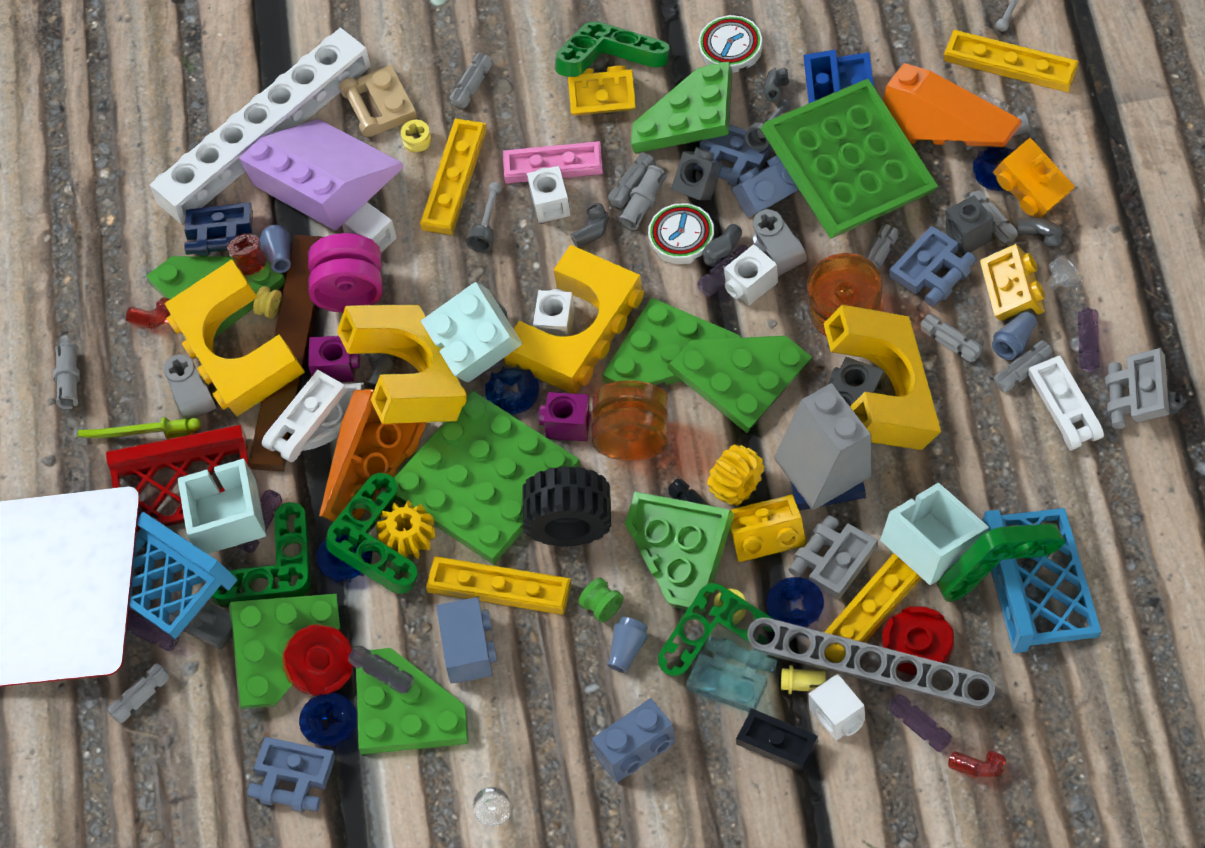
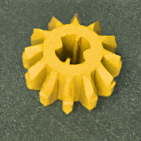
(735, 475)
(406, 529)

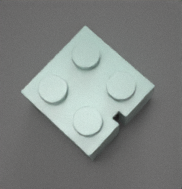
(471, 332)
(224, 518)
(932, 532)

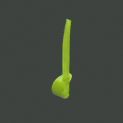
(171, 429)

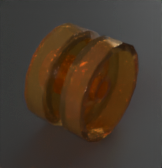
(843, 281)
(630, 420)

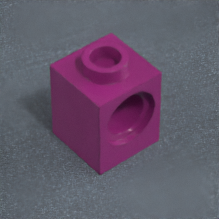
(325, 349)
(570, 428)

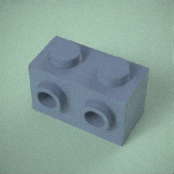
(764, 188)
(465, 640)
(633, 740)

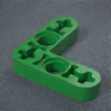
(601, 38)
(359, 532)
(991, 549)
(284, 568)
(722, 615)

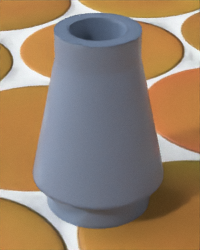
(276, 246)
(1013, 337)
(626, 643)

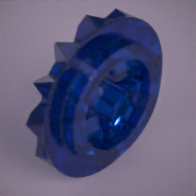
(985, 165)
(513, 401)
(332, 568)
(794, 589)
(320, 708)

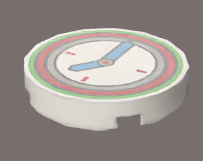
(731, 40)
(680, 233)

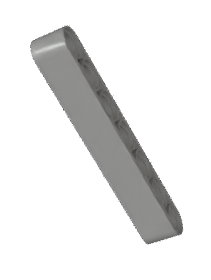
(857, 650)

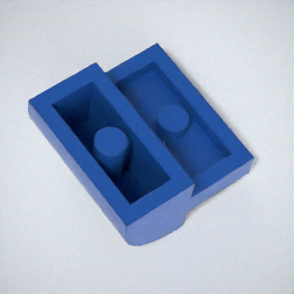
(830, 73)

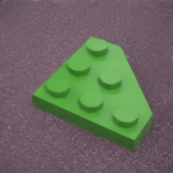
(689, 112)
(184, 271)
(656, 341)
(740, 373)
(679, 543)
(260, 638)
(410, 720)

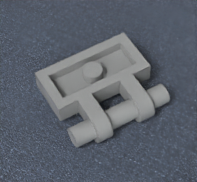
(1147, 388)
(841, 562)

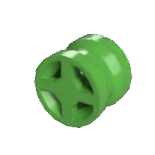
(601, 600)

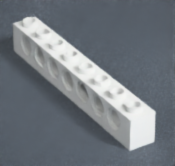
(282, 105)

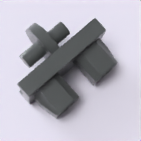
(209, 625)

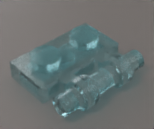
(727, 682)

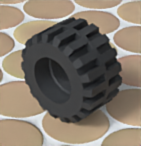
(566, 506)

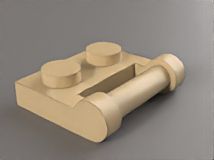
(387, 97)

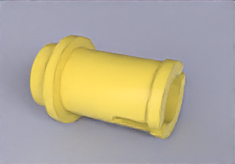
(801, 679)

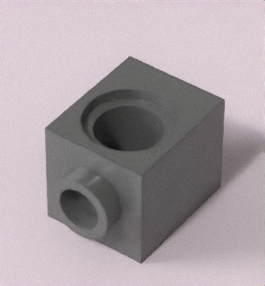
(686, 183)
(969, 224)

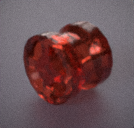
(247, 253)

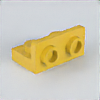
(602, 91)
(1012, 282)
(767, 528)

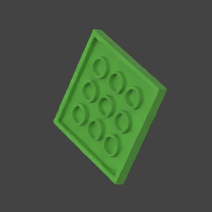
(849, 158)
(475, 475)

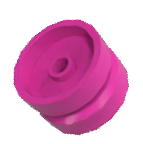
(344, 272)

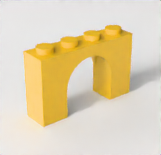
(398, 331)
(889, 343)
(571, 359)
(240, 380)

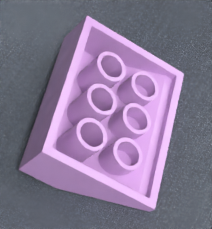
(319, 170)

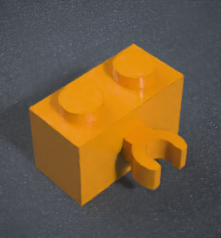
(1033, 179)

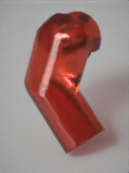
(149, 319)
(976, 768)

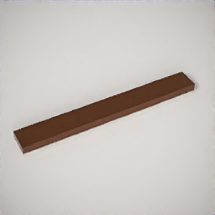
(295, 327)

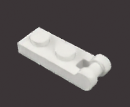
(1065, 402)
(304, 415)

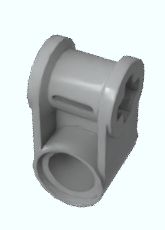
(777, 241)
(187, 387)

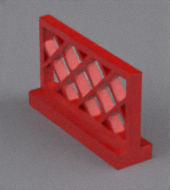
(169, 454)

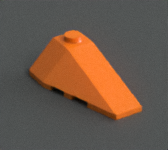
(942, 111)
(363, 450)

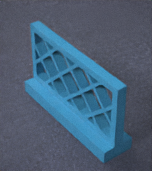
(180, 556)
(1012, 595)

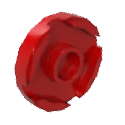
(919, 633)
(317, 660)

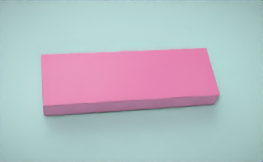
(572, 159)

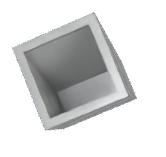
(825, 448)

